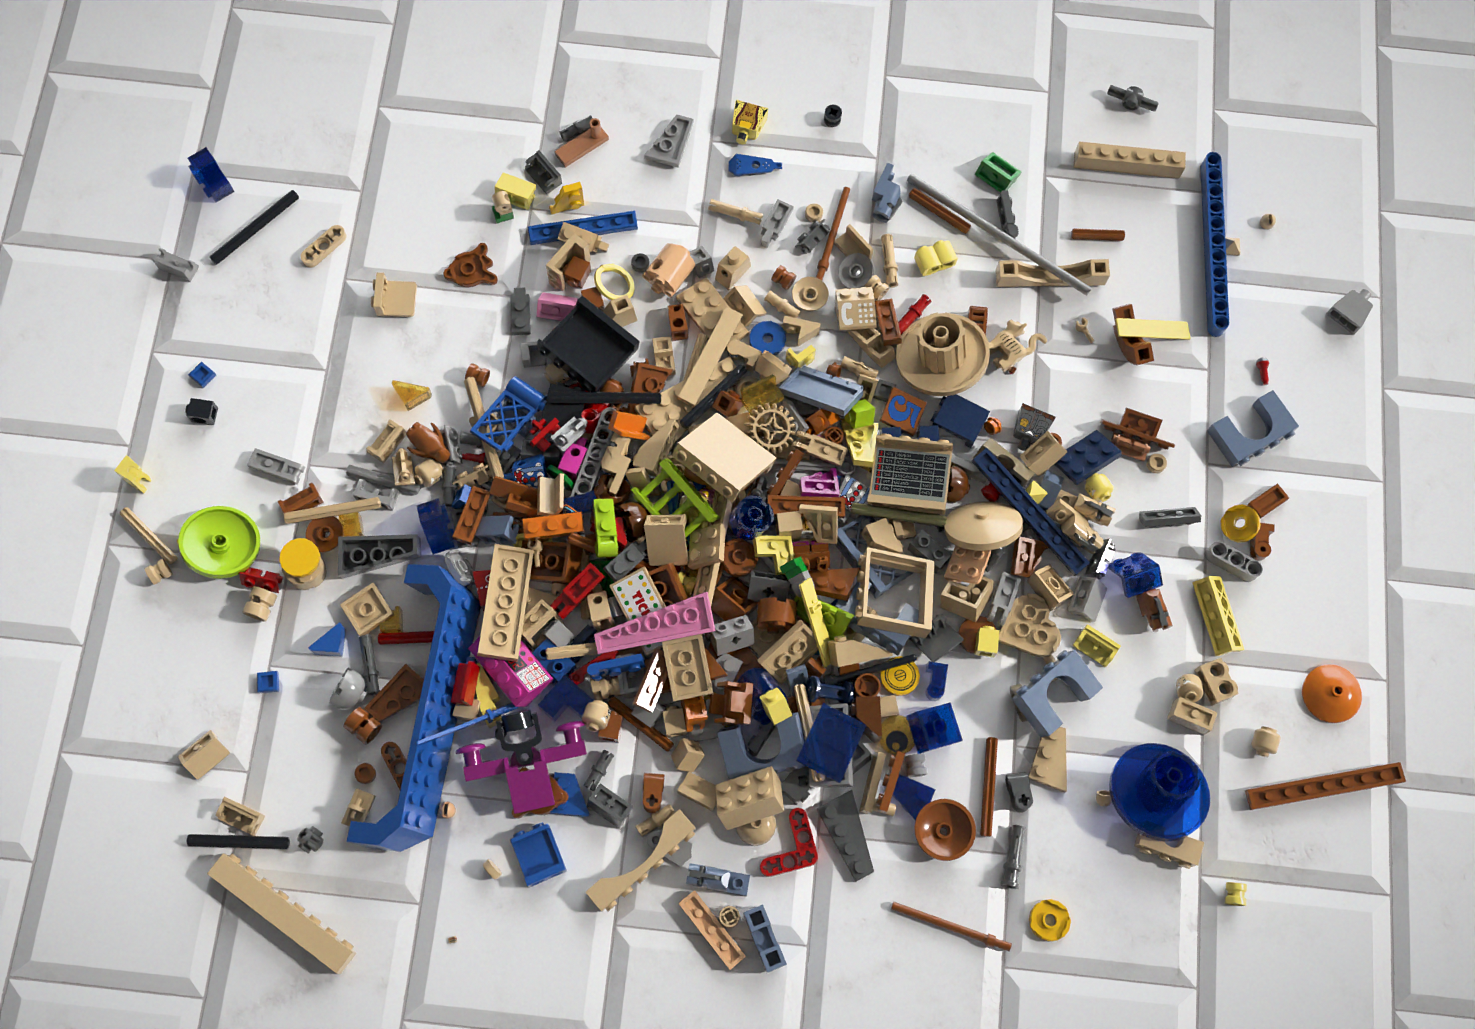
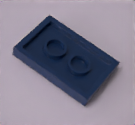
(1088, 457)

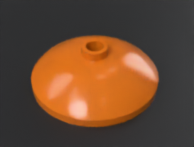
(1323, 701)

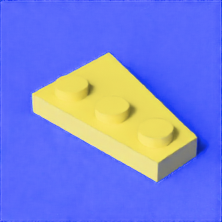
(860, 443)

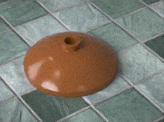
(958, 825)

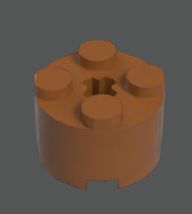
(776, 615)

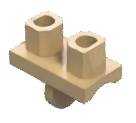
(358, 807)

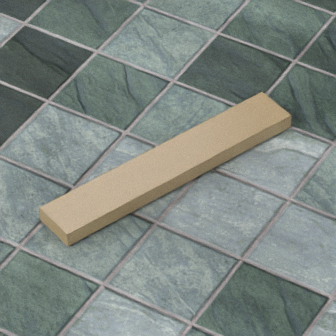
(710, 357)

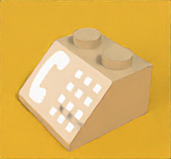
(855, 308)

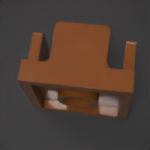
(733, 705)

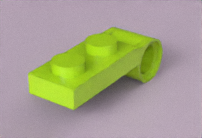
(605, 528)

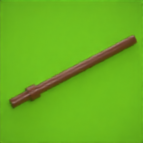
(823, 264)
(989, 939)

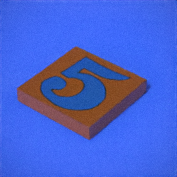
(903, 411)

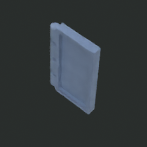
(822, 390)

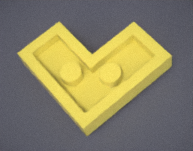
(774, 546)

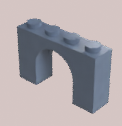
(1238, 448)
(891, 641)
(1033, 698)
(741, 762)

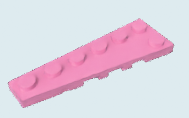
(672, 622)

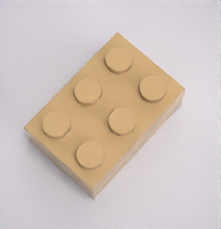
(749, 798)

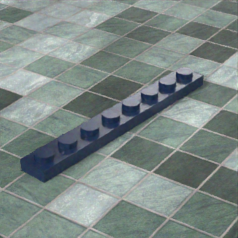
(1030, 512)

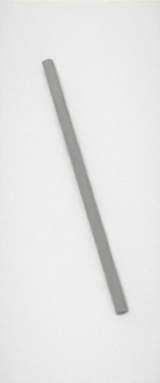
(999, 234)

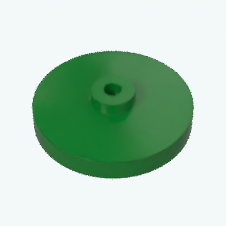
(553, 472)

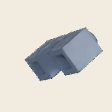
(764, 938)

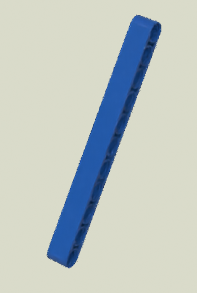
(1212, 250)

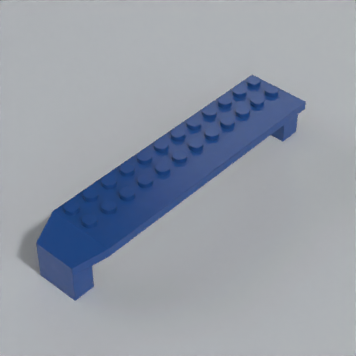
(427, 764)

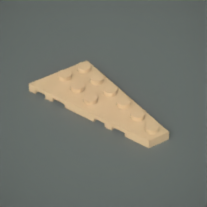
(671, 407)

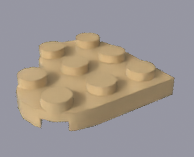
(1030, 628)

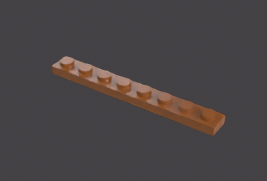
(1325, 786)

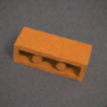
(553, 526)

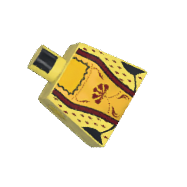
(748, 121)

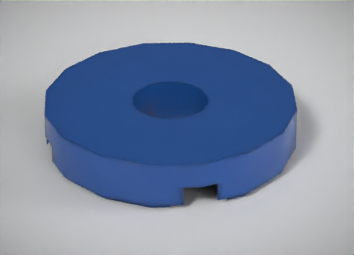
(768, 328)

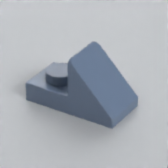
(1052, 485)
(796, 676)

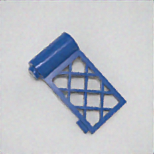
(526, 398)

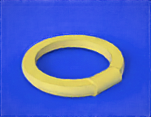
(611, 267)

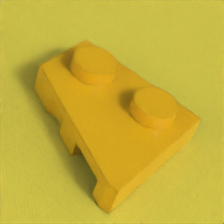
(569, 198)

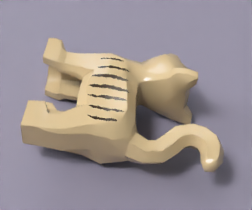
(1010, 347)

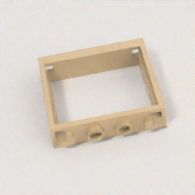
(902, 562)

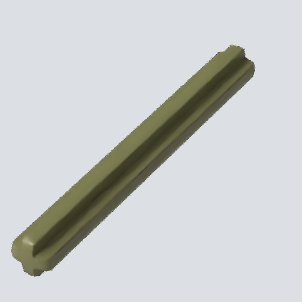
(898, 514)

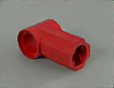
(593, 415)

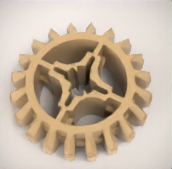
(772, 420)

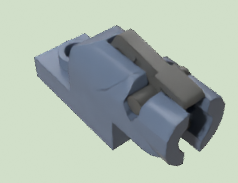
(886, 196)
(718, 879)

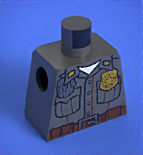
(1031, 425)

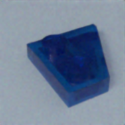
(912, 795)

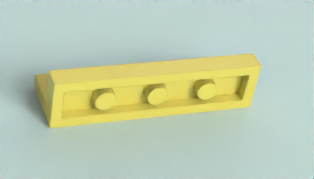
(1216, 615)

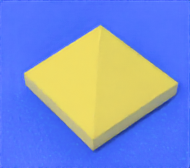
(1036, 492)

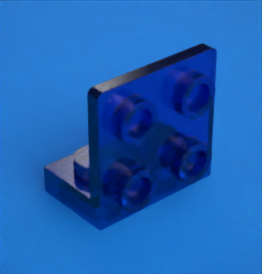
(1137, 574)

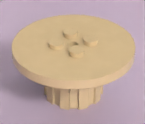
(942, 354)

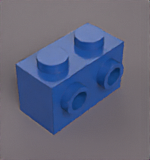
(556, 667)

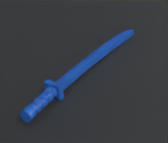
(489, 715)

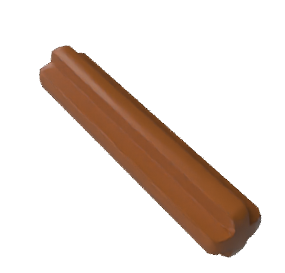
(1098, 234)

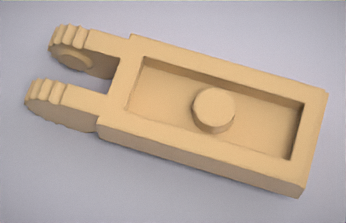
(821, 448)

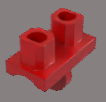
(539, 440)

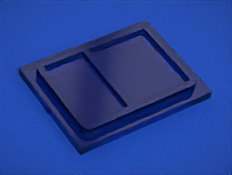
(831, 743)

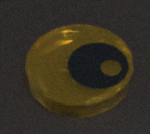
(896, 735)

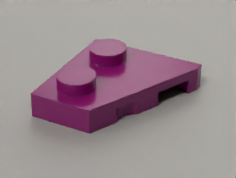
(820, 484)

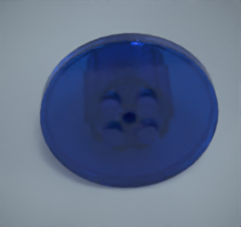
(1159, 792)

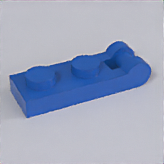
(616, 666)

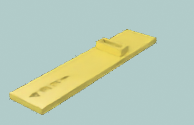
(1152, 329)
(816, 619)

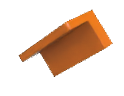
(628, 425)

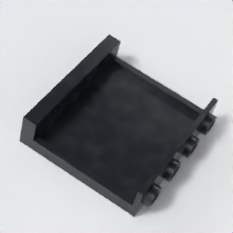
(588, 346)

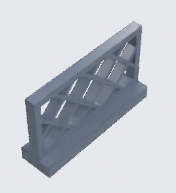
(851, 553)

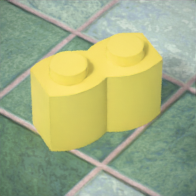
(935, 258)

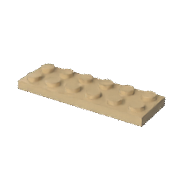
(505, 603)

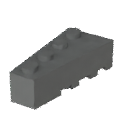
(370, 553)

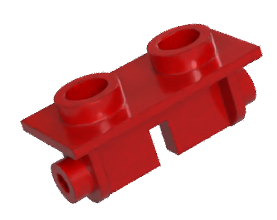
(252, 577)

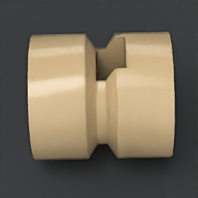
(259, 604)

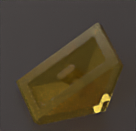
(411, 394)

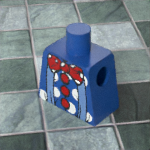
(528, 471)

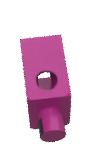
(573, 459)

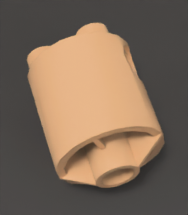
(669, 269)

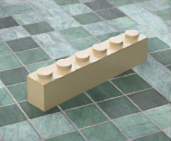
(1129, 159)

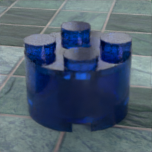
(751, 518)

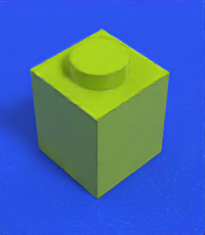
(861, 414)

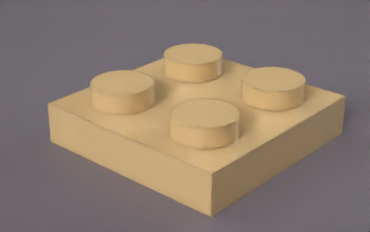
(707, 546)
(367, 609)

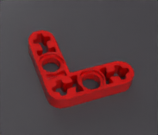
(801, 848)

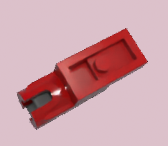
(577, 590)

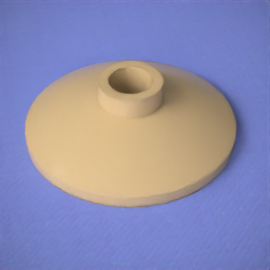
(810, 286)

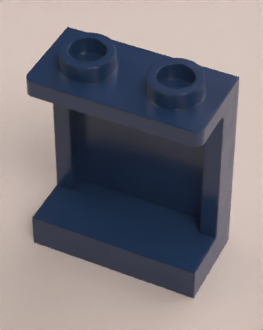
(960, 418)

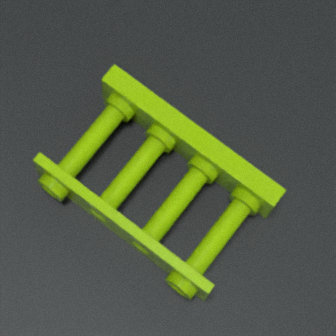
(681, 484)

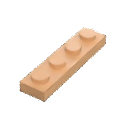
(712, 930)

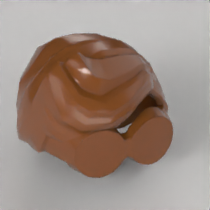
(602, 492)

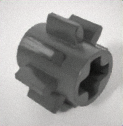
(310, 839)

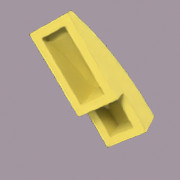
(486, 695)

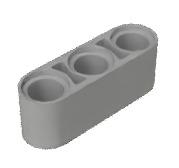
(1224, 562)

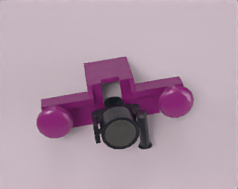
(532, 787)

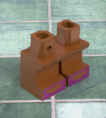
(816, 559)

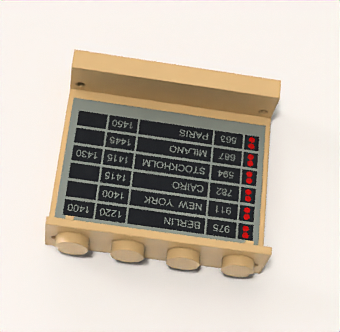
(910, 474)

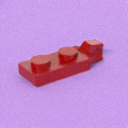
(579, 675)

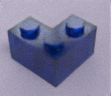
(208, 172)
(435, 522)
(563, 696)

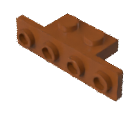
(1141, 425)
(520, 496)

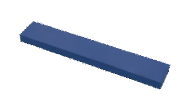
(598, 224)

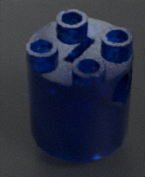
(762, 683)

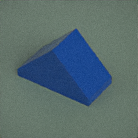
(330, 643)

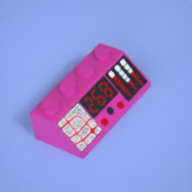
(518, 680)

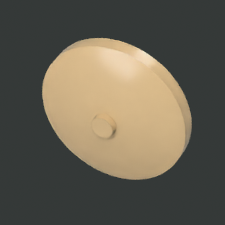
(983, 526)

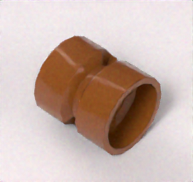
(866, 686)
(360, 724)

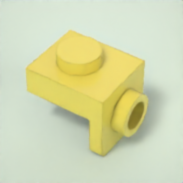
(804, 357)

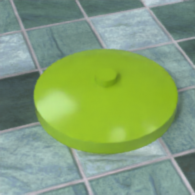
(219, 542)

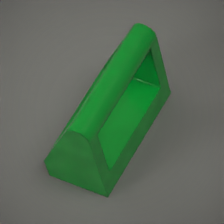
(994, 175)

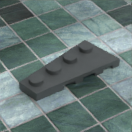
(846, 830)

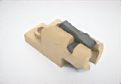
(614, 460)
(1089, 508)
(1075, 526)

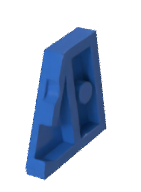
(575, 804)

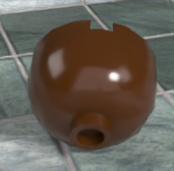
(958, 485)
(633, 519)

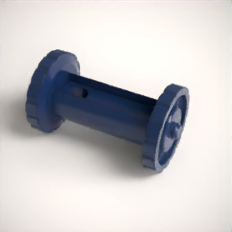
(816, 689)

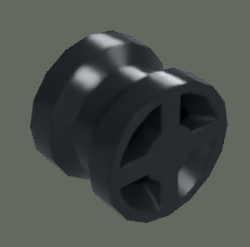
(831, 120)

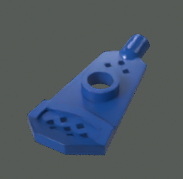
(746, 163)

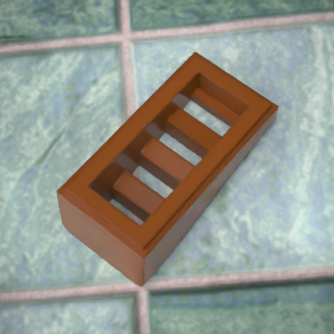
(979, 314)

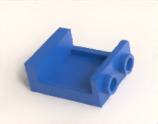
(538, 854)

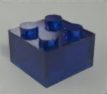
(934, 728)

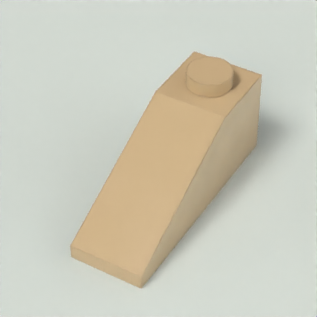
(656, 448)
(848, 651)

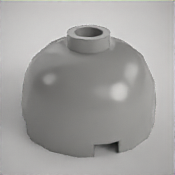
(348, 690)

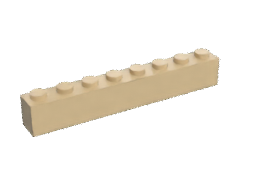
(282, 913)

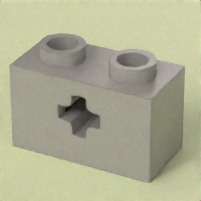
(732, 635)

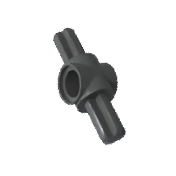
(1132, 98)

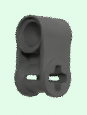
(1019, 788)

